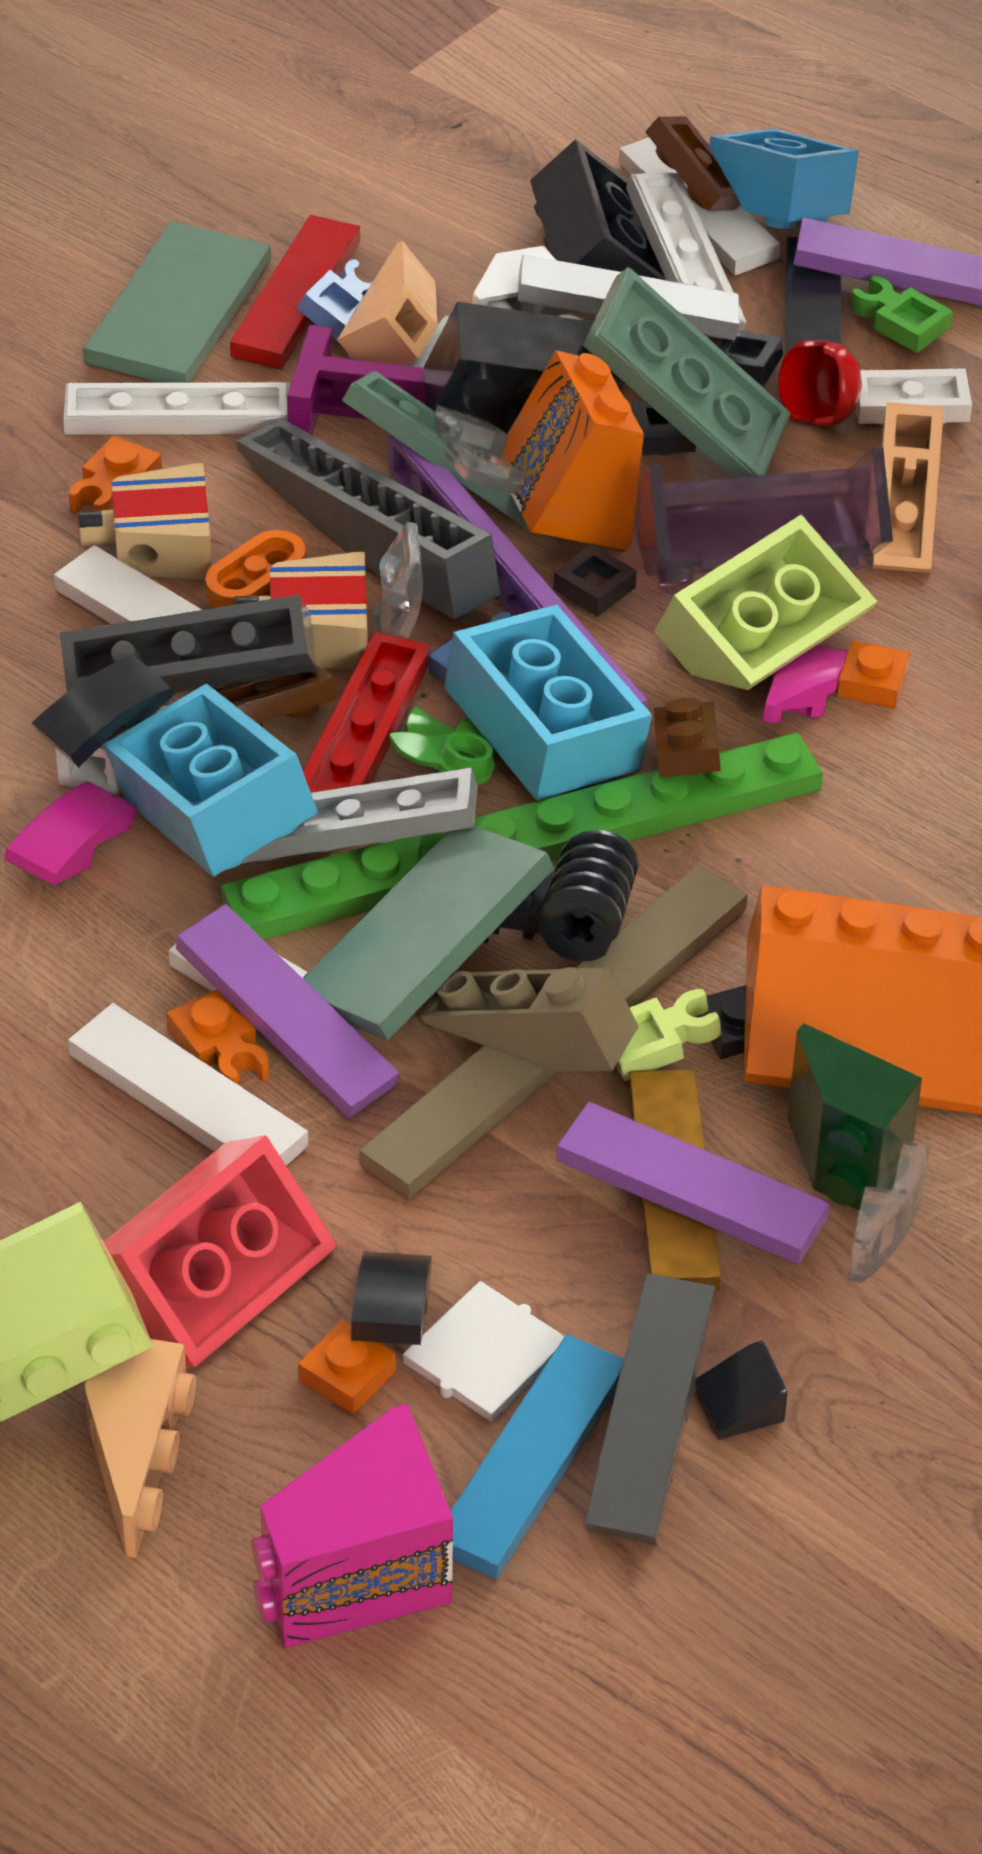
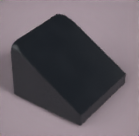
(743, 1392)

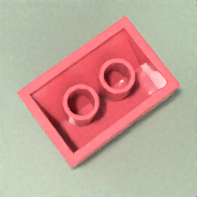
(219, 1247)

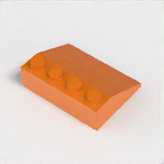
(873, 977)

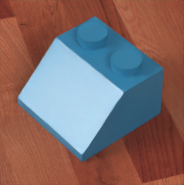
(787, 175)

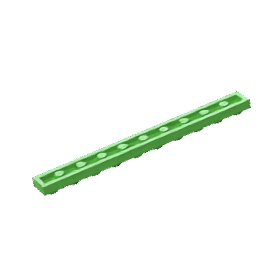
(629, 807)

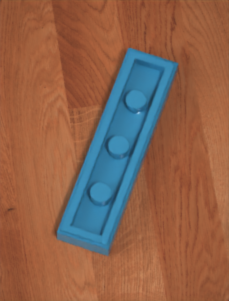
(532, 1455)

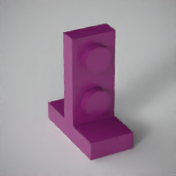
(324, 380)

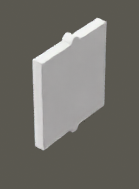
(484, 1351)

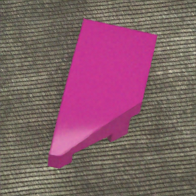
(805, 683)

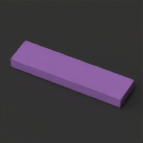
(898, 260)
(287, 1011)
(693, 1182)

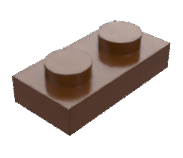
(688, 153)
(282, 695)
(686, 738)

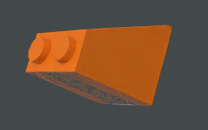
(577, 454)

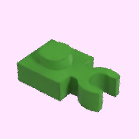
(903, 317)

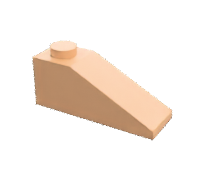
(912, 471)

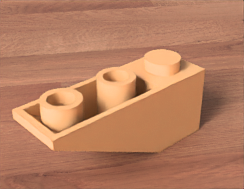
(394, 314)
(133, 1433)

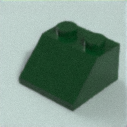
(849, 1115)

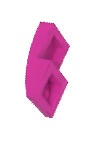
(66, 832)

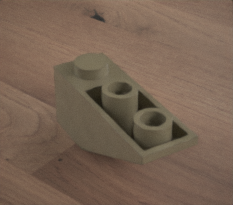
(547, 1017)

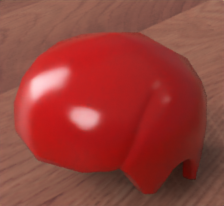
(819, 382)

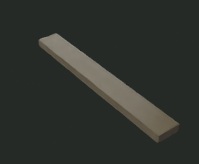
(495, 1082)

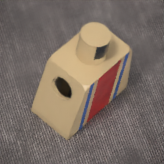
(156, 523)
(336, 598)

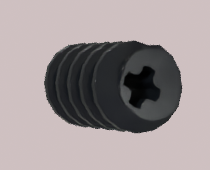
(588, 895)

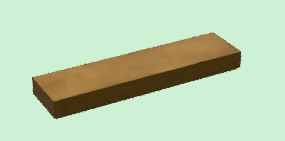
(674, 1242)

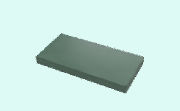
(177, 304)
(686, 377)
(427, 928)

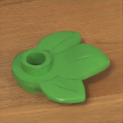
(444, 747)

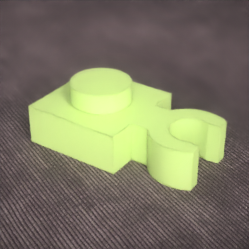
(663, 1032)

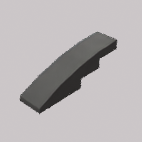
(650, 1409)

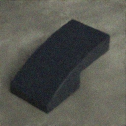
(101, 705)
(391, 1298)

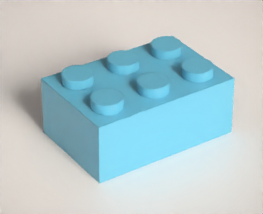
(547, 702)
(211, 779)

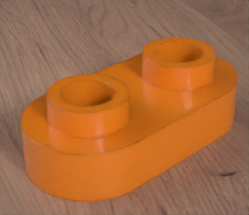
(248, 567)

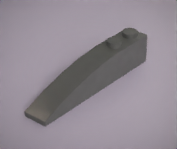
(368, 510)

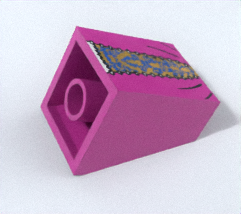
(356, 1537)

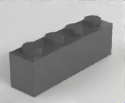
(201, 645)

